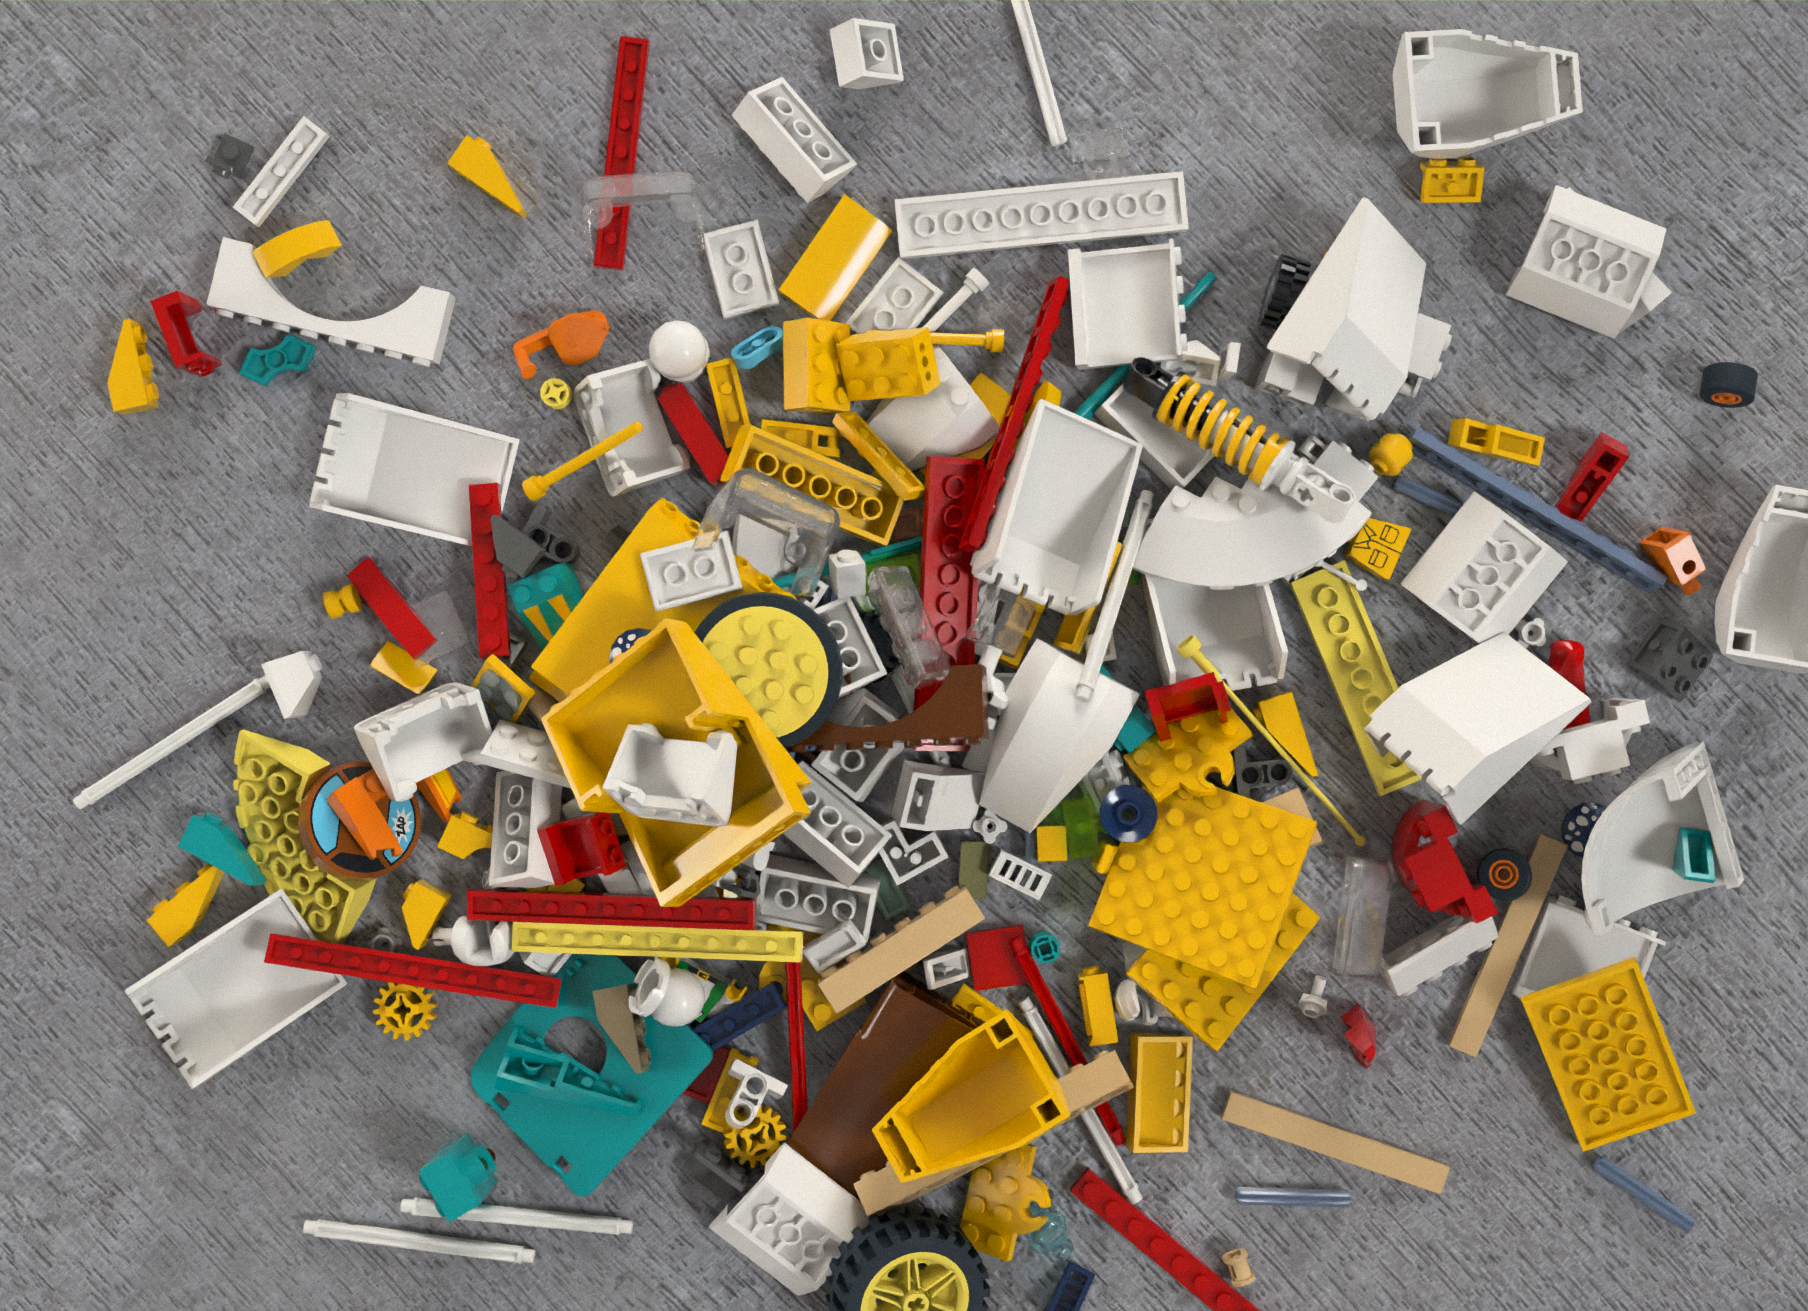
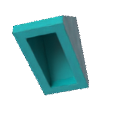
(1694, 856)

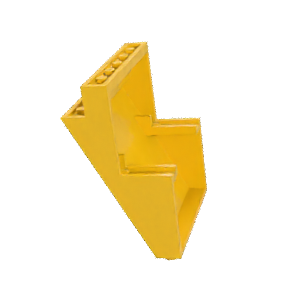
(623, 602)
(686, 695)

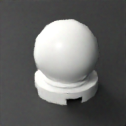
(679, 351)
(668, 994)

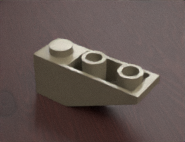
(622, 1025)

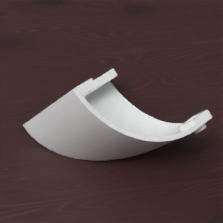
(1636, 839)

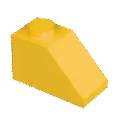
(423, 909)

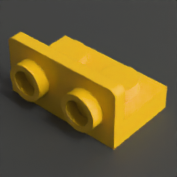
(1451, 180)

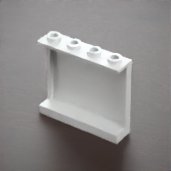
(1126, 305)
(1567, 947)

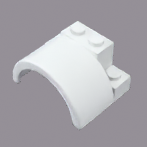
(1595, 745)

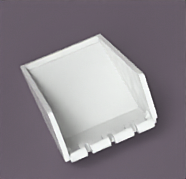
(1358, 315)
(407, 468)
(1059, 511)
(1234, 625)
(1475, 720)
(224, 998)

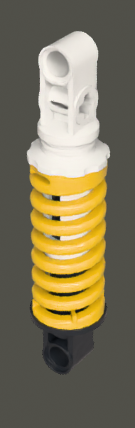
(1236, 439)

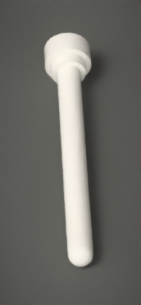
(974, 283)

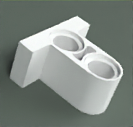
(744, 1098)

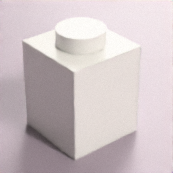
(847, 574)

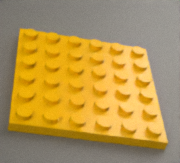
(1207, 883)

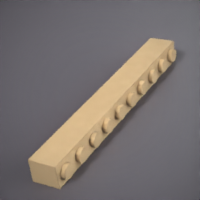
(1083, 1090)

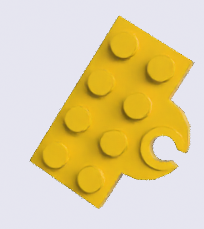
(1196, 749)
(813, 999)
(1000, 1202)

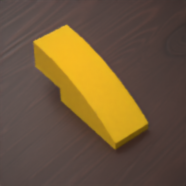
(1496, 441)

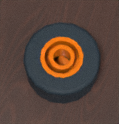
(1728, 384)
(1503, 883)

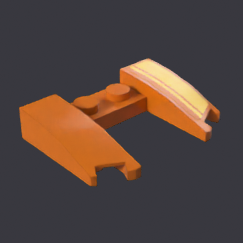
(357, 808)

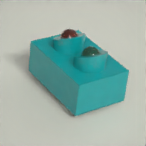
(459, 1176)

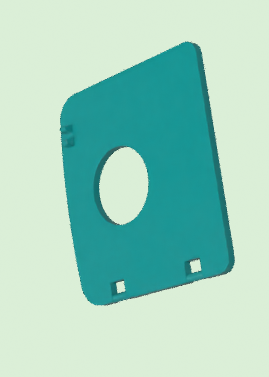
(587, 1136)

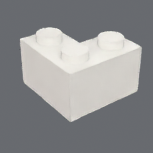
(1289, 380)
(910, 858)

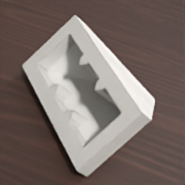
(1198, 363)

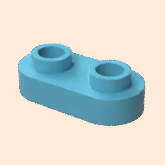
(758, 347)

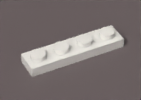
(281, 171)

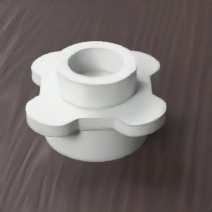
(1538, 637)
(989, 834)

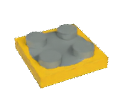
(503, 689)

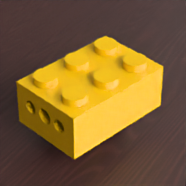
(888, 364)
(813, 367)

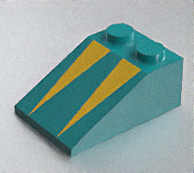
(546, 600)

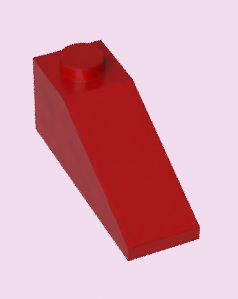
(1592, 476)

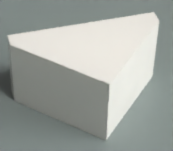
(946, 967)

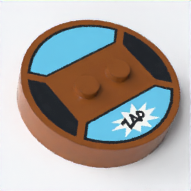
(333, 845)

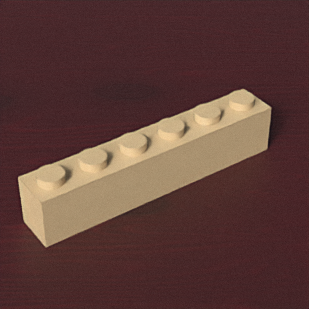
(901, 948)

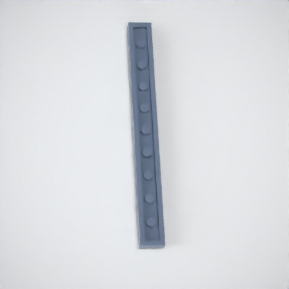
(1535, 511)

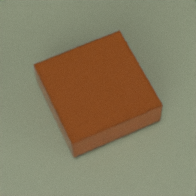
(908, 525)

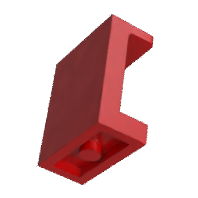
(171, 315)
(1186, 700)
(581, 847)

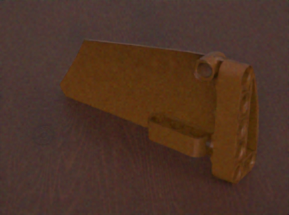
(877, 1069)

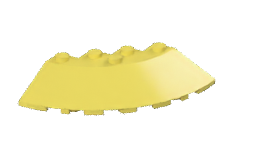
(270, 792)

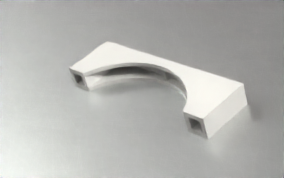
(410, 330)

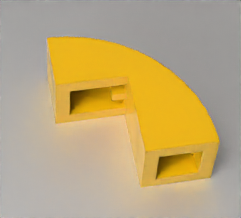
(293, 247)

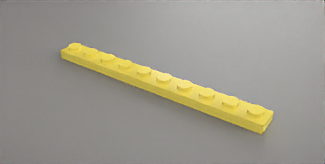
(657, 941)

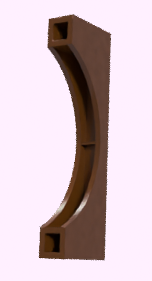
(952, 713)

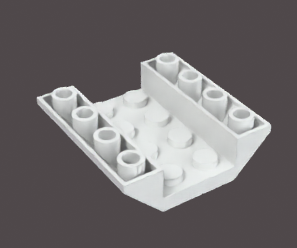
(1587, 262)
(1483, 570)
(792, 1221)

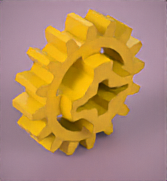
(405, 1020)
(756, 1147)

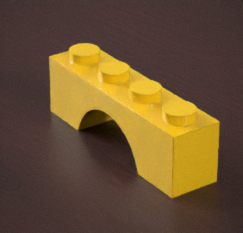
(466, 836)

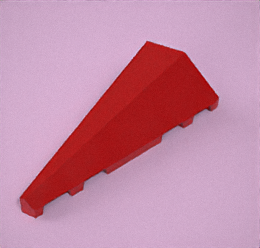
(1361, 1034)

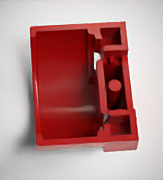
(1433, 869)

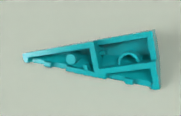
(543, 1073)

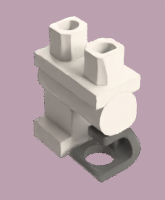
(750, 885)

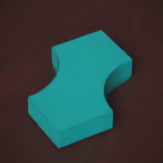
(287, 356)

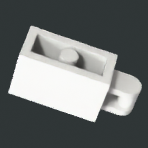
(1429, 341)
(1340, 464)

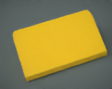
(400, 667)

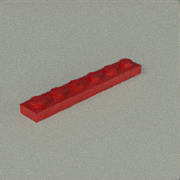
(488, 575)

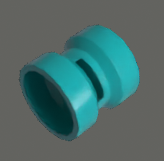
(1043, 942)

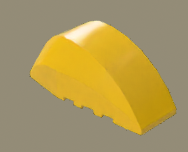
(974, 1103)

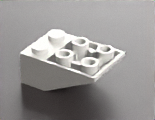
(937, 797)

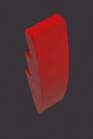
(392, 608)

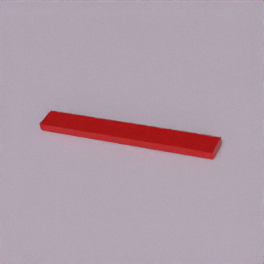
(623, 144)

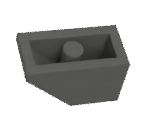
(514, 548)

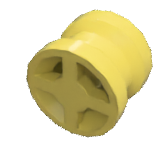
(553, 388)

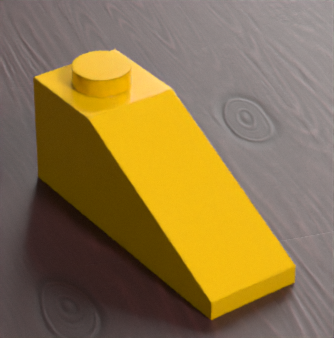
(480, 167)
(1282, 721)

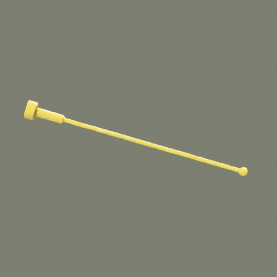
(1190, 648)

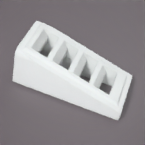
(998, 864)

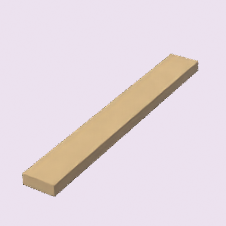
(1506, 949)
(1335, 1142)

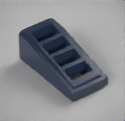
(1059, 1289)

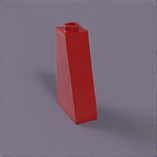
(695, 431)

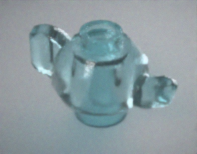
(1051, 1235)

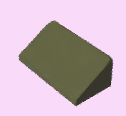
(974, 867)

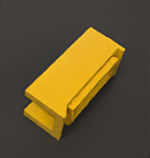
(1097, 1006)

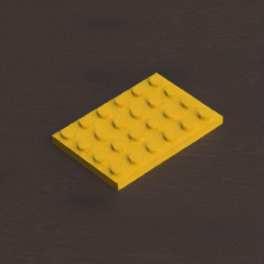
(1207, 1002)
(1608, 1054)

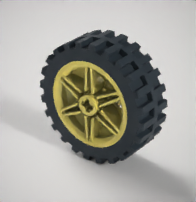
(885, 1261)

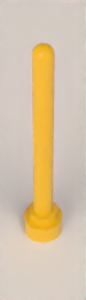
(990, 340)
(537, 486)

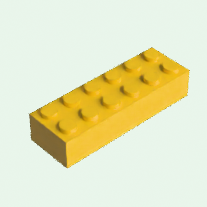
(864, 503)

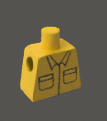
(1377, 547)

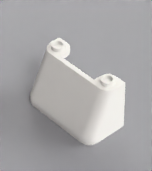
(616, 400)
(424, 737)
(674, 776)

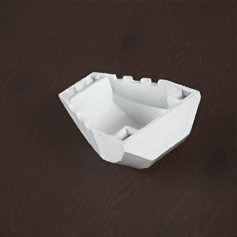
(1478, 91)
(1765, 591)
(1049, 736)

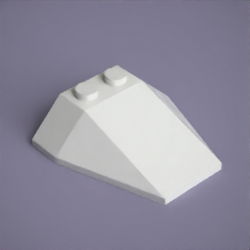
(941, 423)

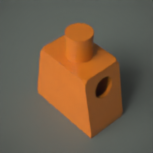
(1675, 557)

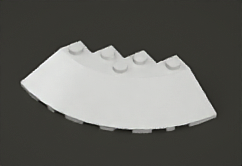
(1239, 536)

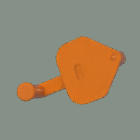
(573, 336)

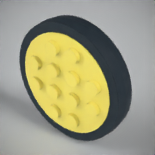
(778, 660)

